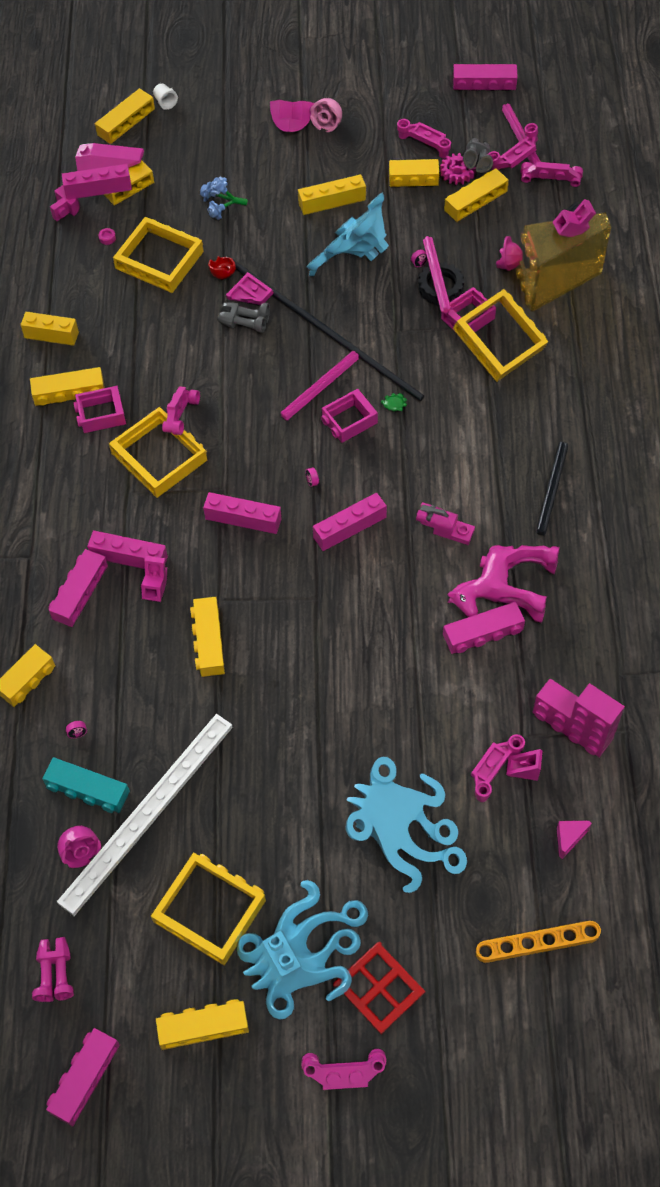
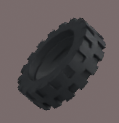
(447, 271)

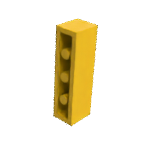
(124, 116)
(332, 194)
(476, 195)
(65, 385)
(208, 637)
(202, 1025)

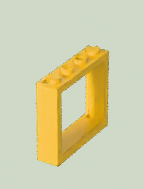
(148, 274)
(479, 348)
(137, 431)
(185, 934)

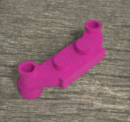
(426, 135)
(517, 152)
(551, 171)
(176, 408)
(492, 763)
(344, 1074)

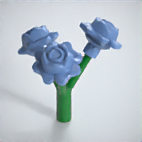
(213, 189)

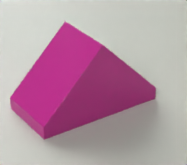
(525, 765)
(569, 834)

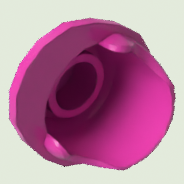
(511, 255)

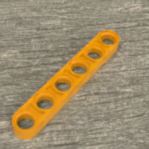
(537, 938)

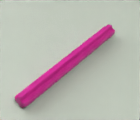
(518, 130)
(437, 275)
(318, 386)

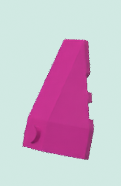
(102, 155)

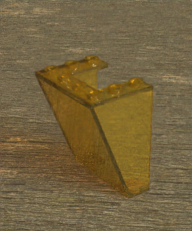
(561, 261)

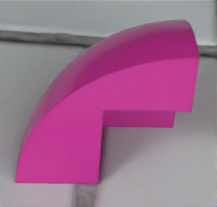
(290, 115)

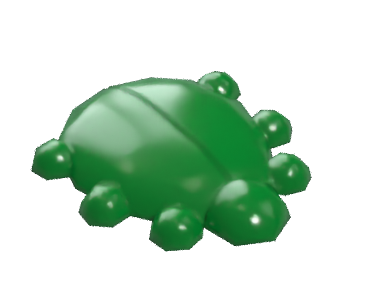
(394, 402)

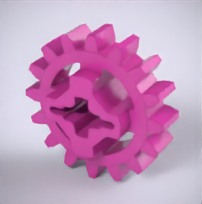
(457, 169)

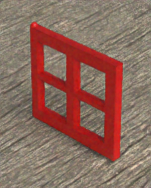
(379, 987)

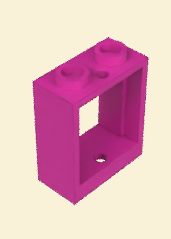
(476, 298)
(99, 397)
(361, 403)

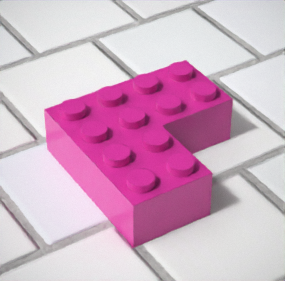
(584, 719)

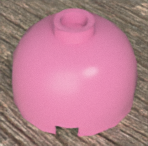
(326, 114)

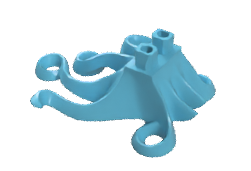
(357, 236)
(387, 816)
(288, 963)

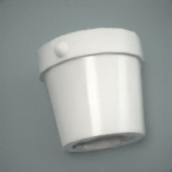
(165, 96)

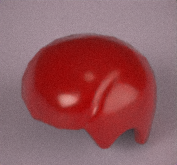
(222, 267)

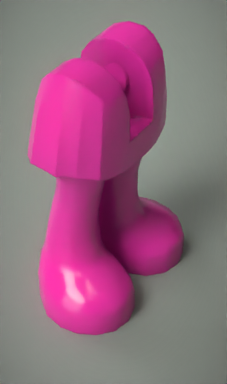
(46, 959)

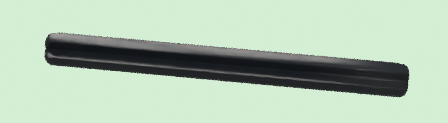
(552, 488)

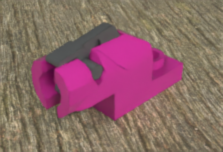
(445, 523)

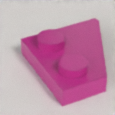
(250, 291)

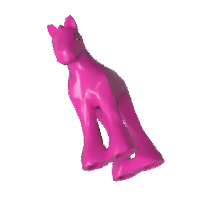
(494, 584)

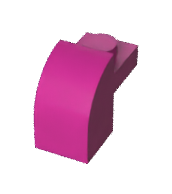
(63, 206)
(576, 222)
(155, 578)

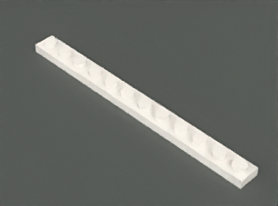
(144, 815)

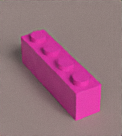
(484, 76)
(96, 181)
(242, 513)
(349, 521)
(124, 549)
(78, 587)
(483, 628)
(82, 1077)

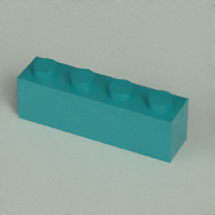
(86, 785)

